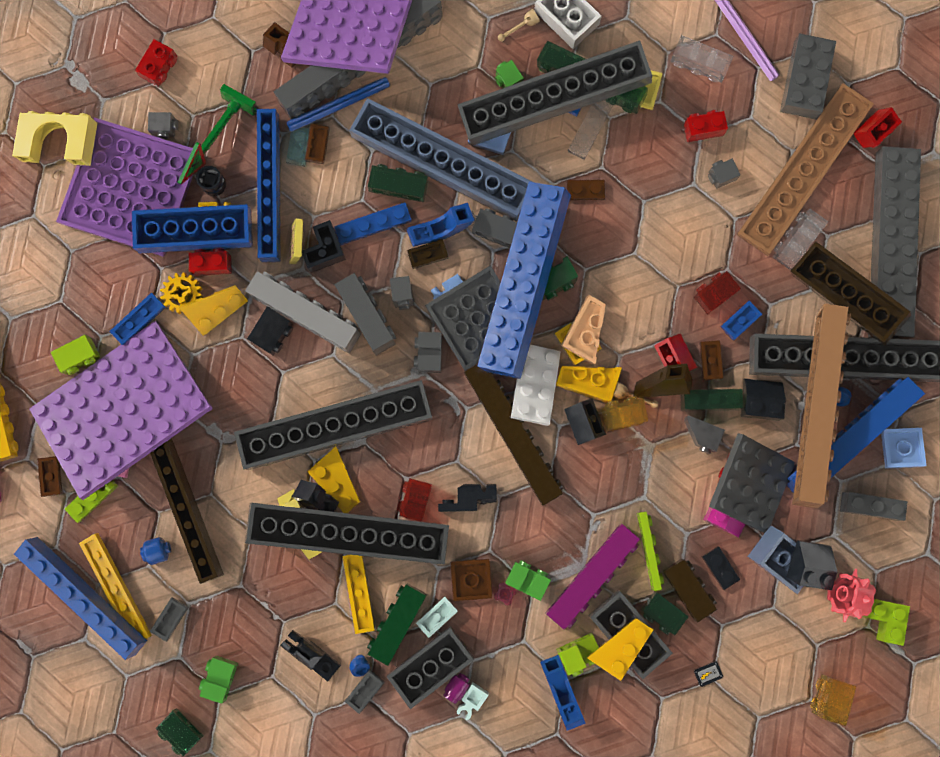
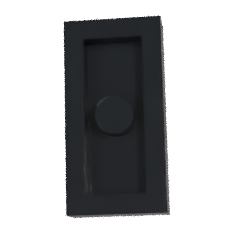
(720, 568)

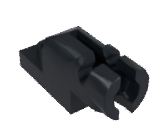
(468, 498)
(311, 655)

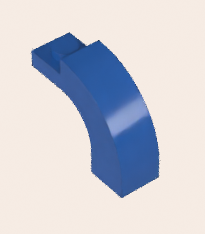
(447, 225)
(562, 692)

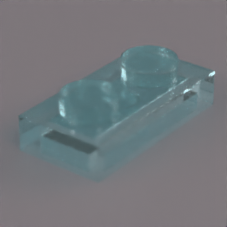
(298, 147)

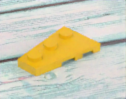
(212, 310)
(591, 382)
(335, 480)
(622, 649)

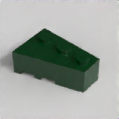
(560, 278)

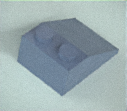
(774, 555)

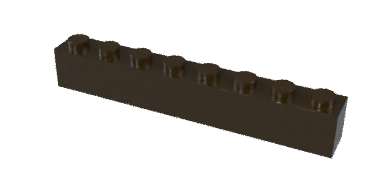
(514, 435)
(186, 512)

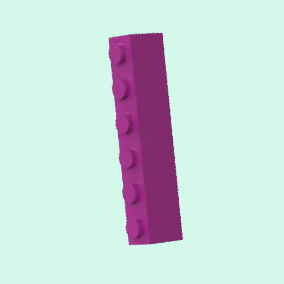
(592, 576)

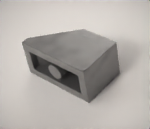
(704, 434)

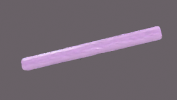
(748, 39)

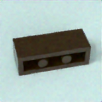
(690, 590)

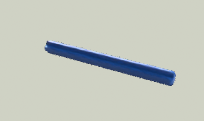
(338, 104)

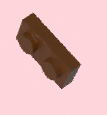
(586, 189)
(711, 360)
(49, 476)

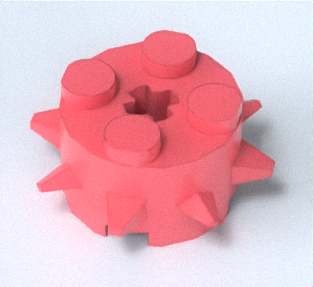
(851, 596)

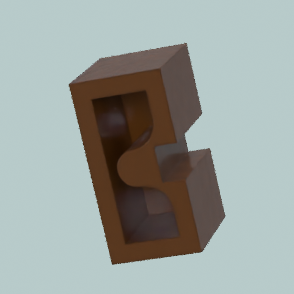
(275, 40)

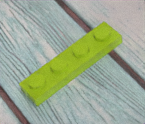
(652, 559)

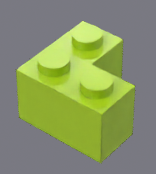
(892, 621)
(575, 654)

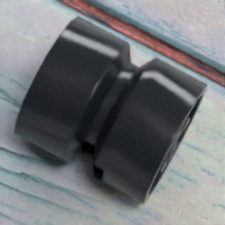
(211, 180)

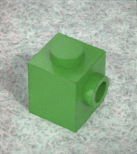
(508, 74)

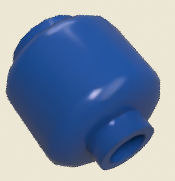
(155, 551)

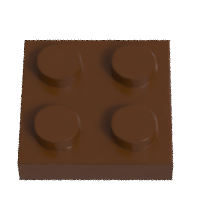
(471, 580)

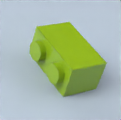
(75, 355)

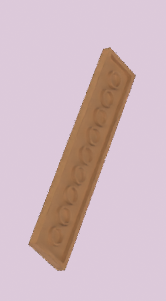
(805, 169)

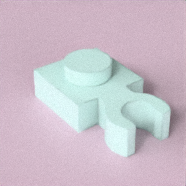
(473, 698)

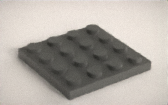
(466, 314)
(752, 483)

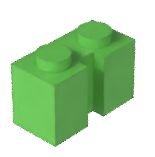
(527, 580)
(219, 679)

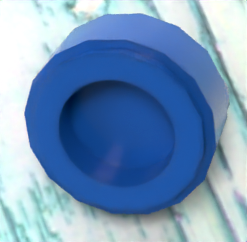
(845, 397)
(359, 666)

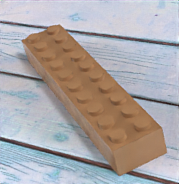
(820, 406)

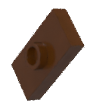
(317, 144)

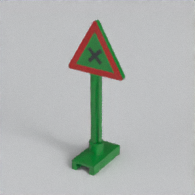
(236, 101)

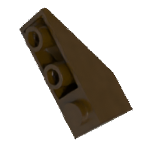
(665, 382)

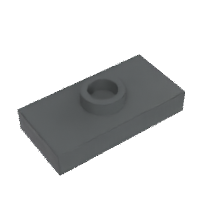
(169, 619)
(364, 691)

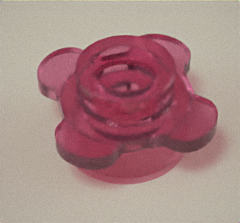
(506, 599)

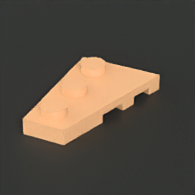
(585, 331)

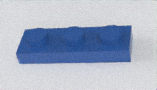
(137, 318)

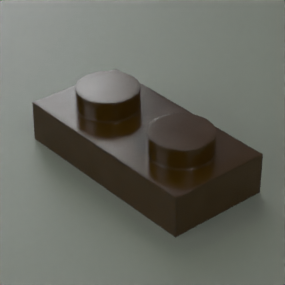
(427, 254)

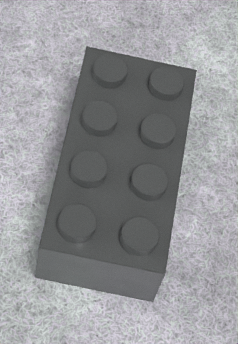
(808, 76)
(363, 311)
(615, 615)
(430, 667)

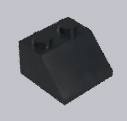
(270, 331)
(763, 400)
(813, 565)

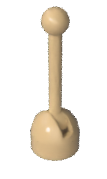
(530, 19)
(621, 392)

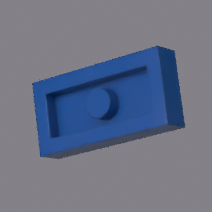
(741, 320)

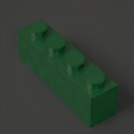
(397, 624)

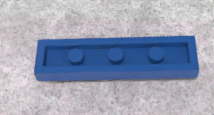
(372, 223)

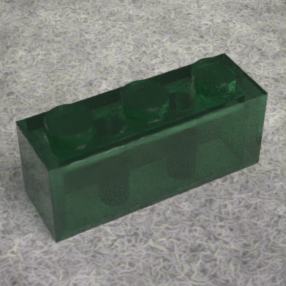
(398, 183)
(712, 400)

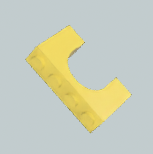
(34, 128)

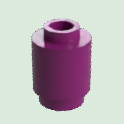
(457, 688)

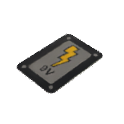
(708, 674)

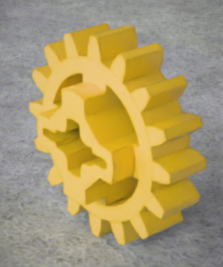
(178, 284)

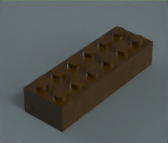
(843, 286)

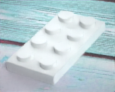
(537, 386)

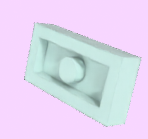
(436, 617)

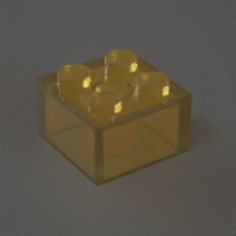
(625, 414)
(833, 699)

